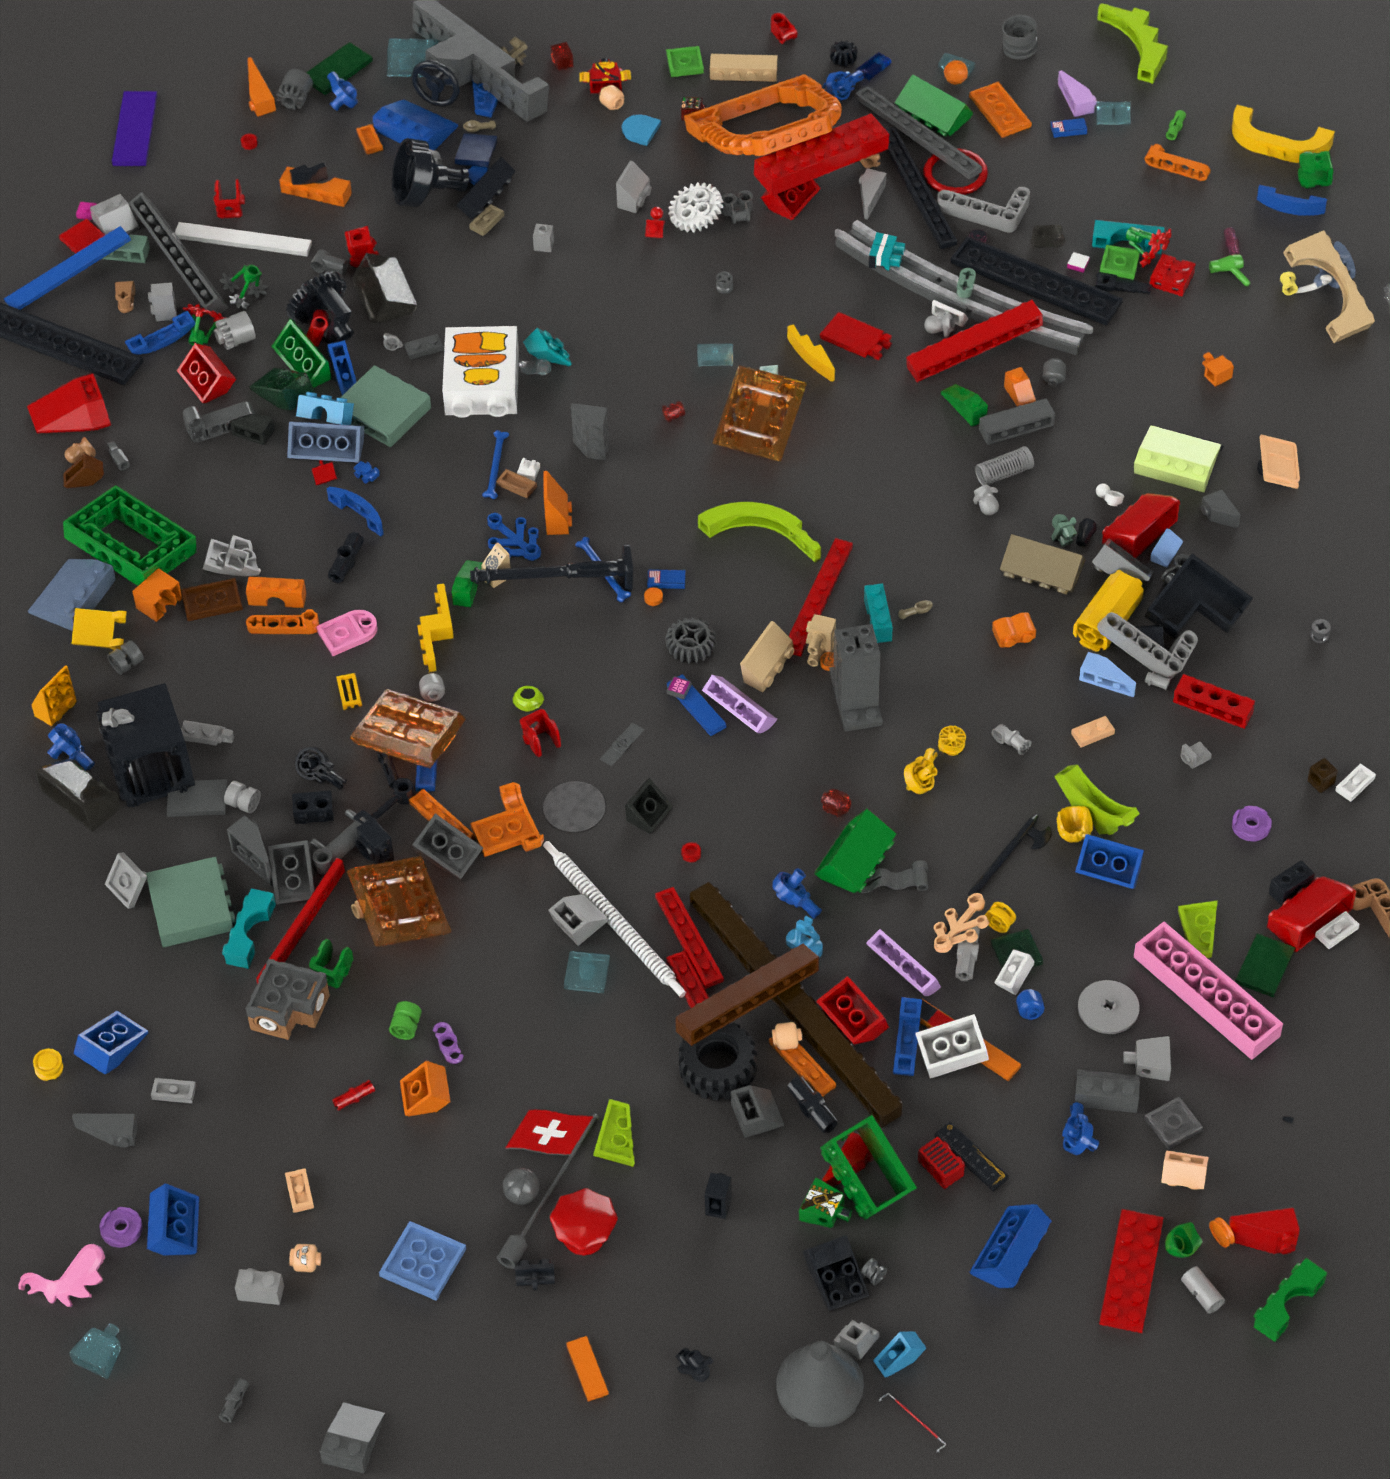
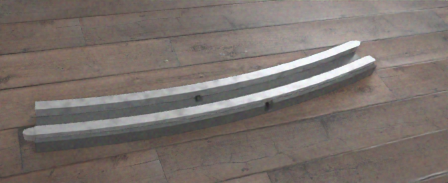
(940, 285)

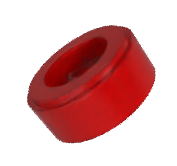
(249, 141)
(691, 852)

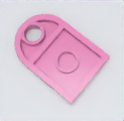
(347, 631)

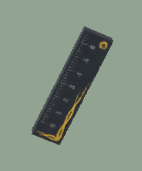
(973, 1157)

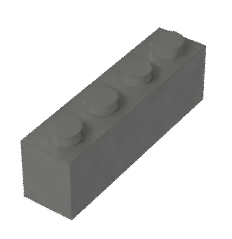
(1016, 421)

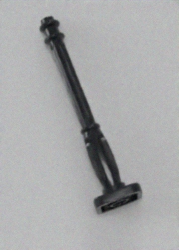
(622, 567)

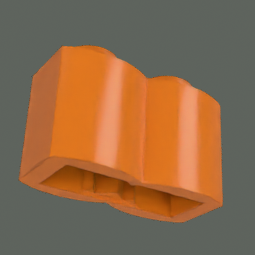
(1014, 630)

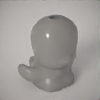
(937, 324)
(986, 500)

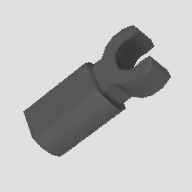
(118, 456)

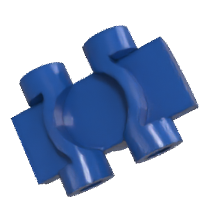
(366, 470)

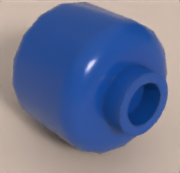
(1030, 1004)

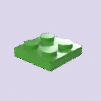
(685, 61)
(1120, 261)

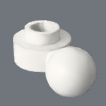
(1112, 497)

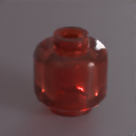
(836, 802)

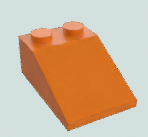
(556, 507)

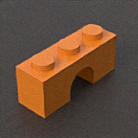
(289, 590)

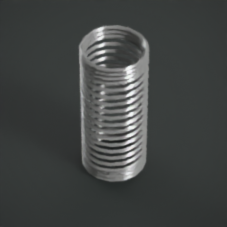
(986, 473)

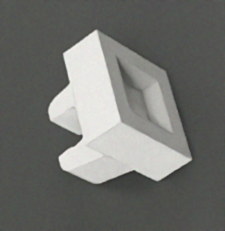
(529, 469)

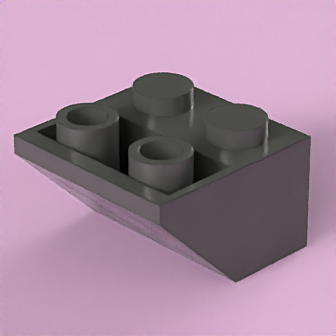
(755, 1110)

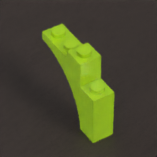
(1104, 811)

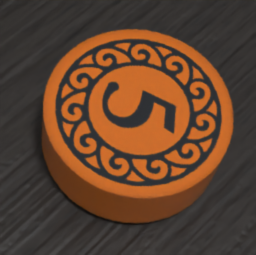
(827, 660)

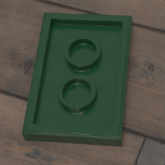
(1265, 965)

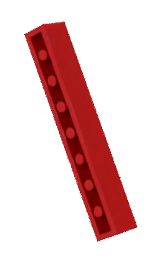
(974, 340)

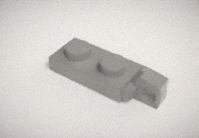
(206, 733)

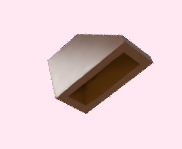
(83, 472)

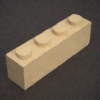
(743, 67)

